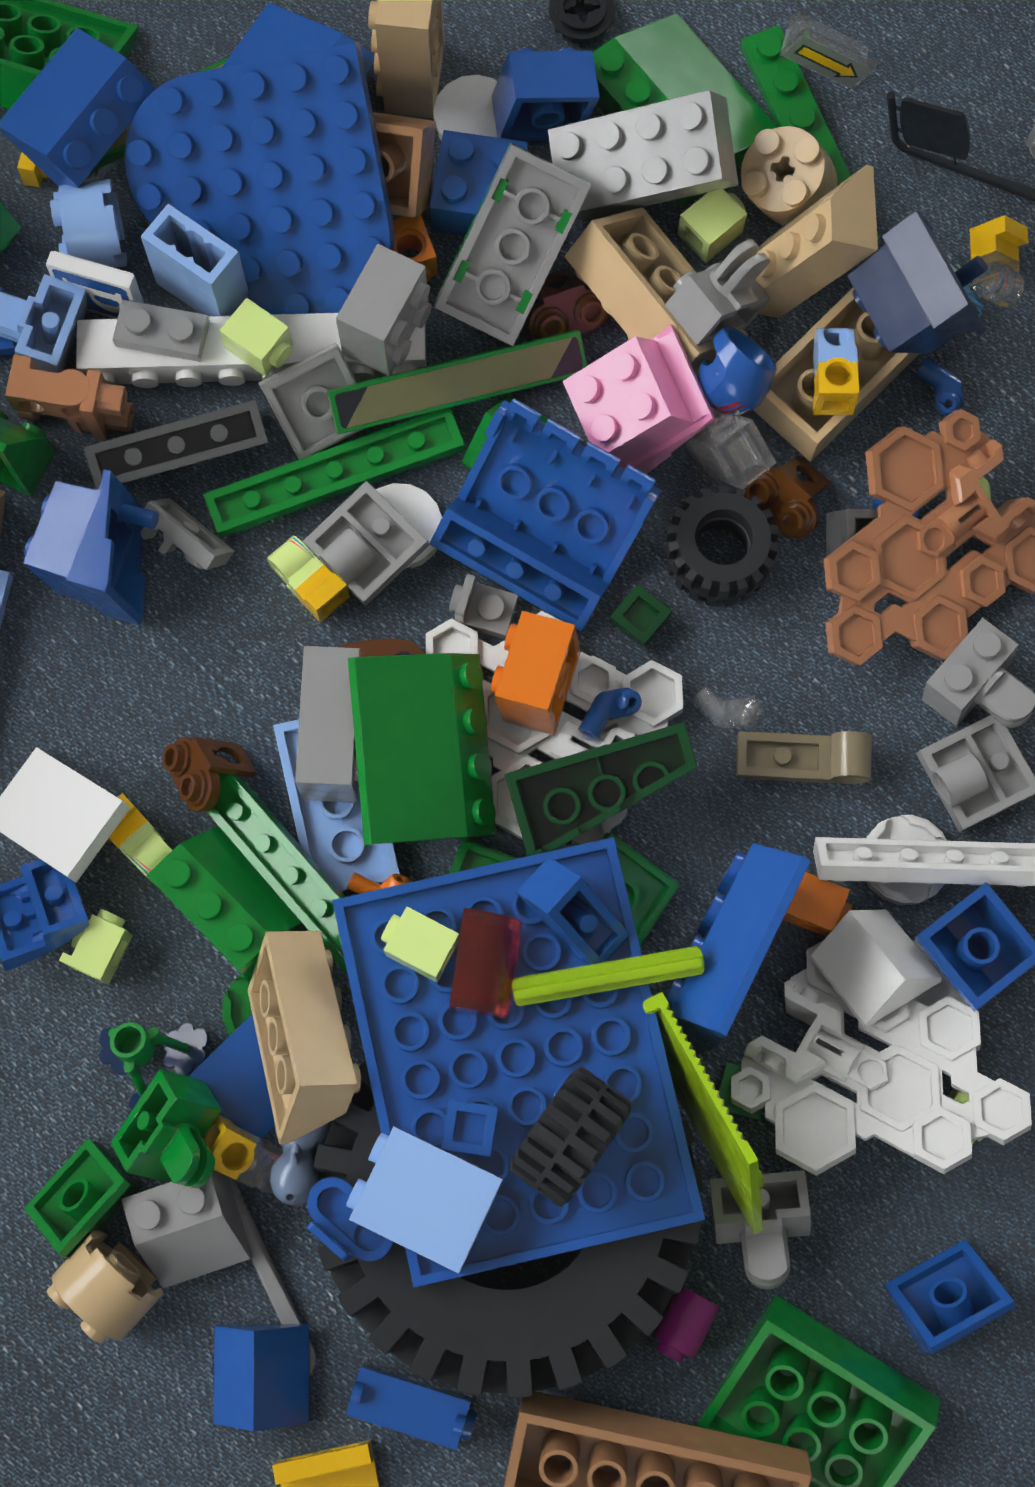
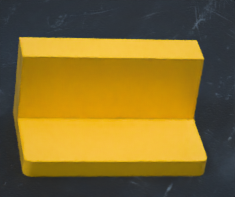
(334, 1467)

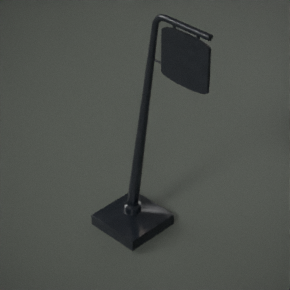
(944, 133)

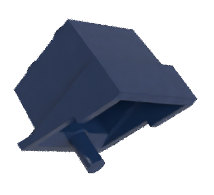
(914, 291)

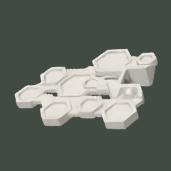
(511, 744)
(895, 1088)

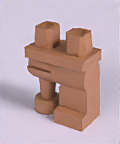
(70, 395)

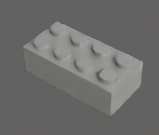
(649, 153)

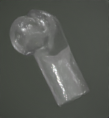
(728, 712)

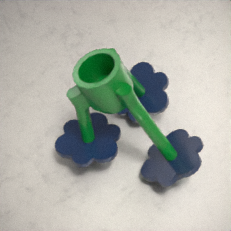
(133, 1046)

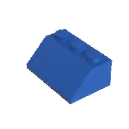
(76, 108)

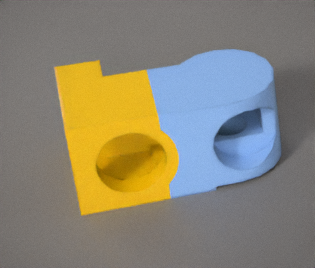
(835, 372)

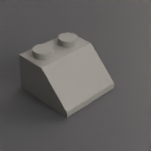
(187, 1229)

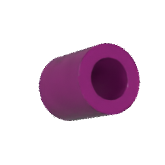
(684, 1325)

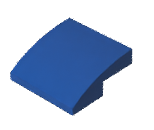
(38, 914)
(239, 1081)

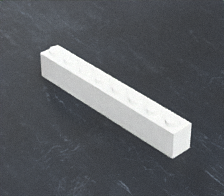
(145, 370)

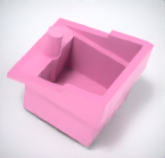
(641, 400)

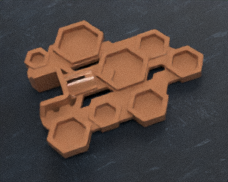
(909, 554)

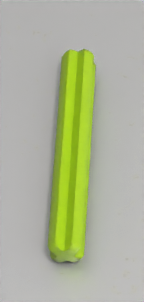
(608, 976)

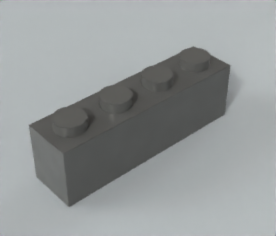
(177, 443)

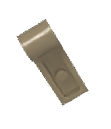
(805, 758)

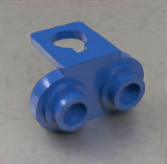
(332, 1224)

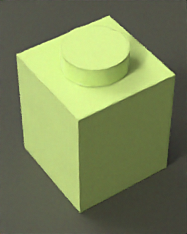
(712, 223)
(257, 338)
(419, 943)

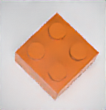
(536, 672)

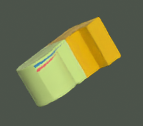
(308, 578)
(139, 840)

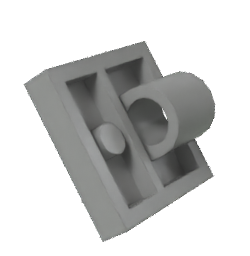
(366, 543)
(978, 772)

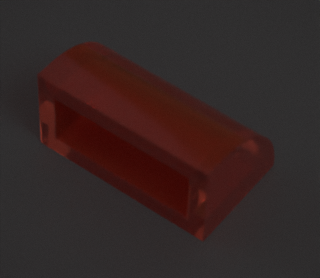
(485, 964)

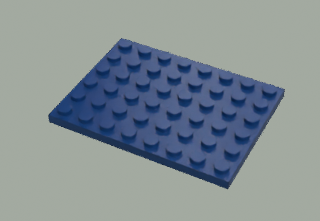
(428, 1054)

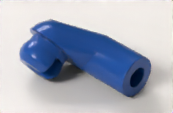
(946, 386)
(609, 706)

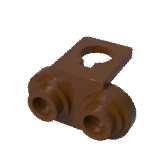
(565, 308)
(789, 497)
(195, 768)

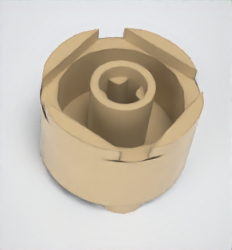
(769, 167)
(104, 1288)

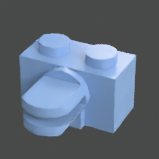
(44, 323)

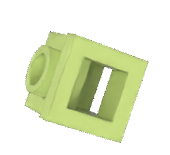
(99, 947)

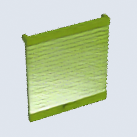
(709, 1115)

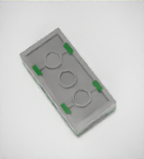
(511, 244)

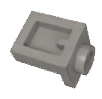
(483, 607)

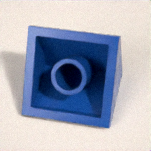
(948, 1297)
(261, 1375)

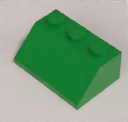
(223, 896)

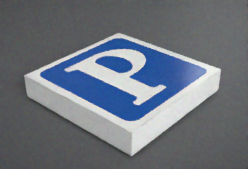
(103, 284)

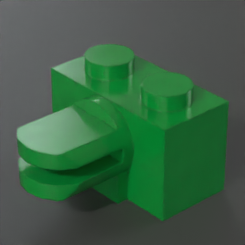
(167, 1131)

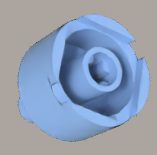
(90, 222)

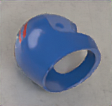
(738, 375)

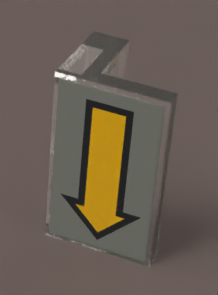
(827, 51)

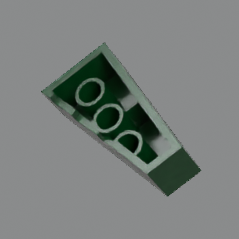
(586, 788)

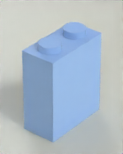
(194, 264)
(423, 1198)

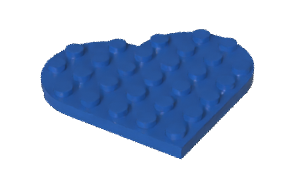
(274, 165)

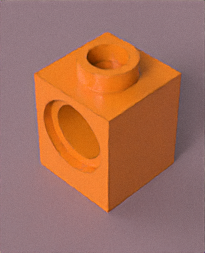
(412, 234)
(818, 905)

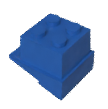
(93, 547)

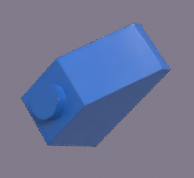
(573, 911)

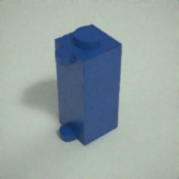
(411, 1407)

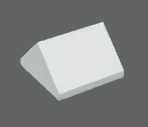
(873, 964)

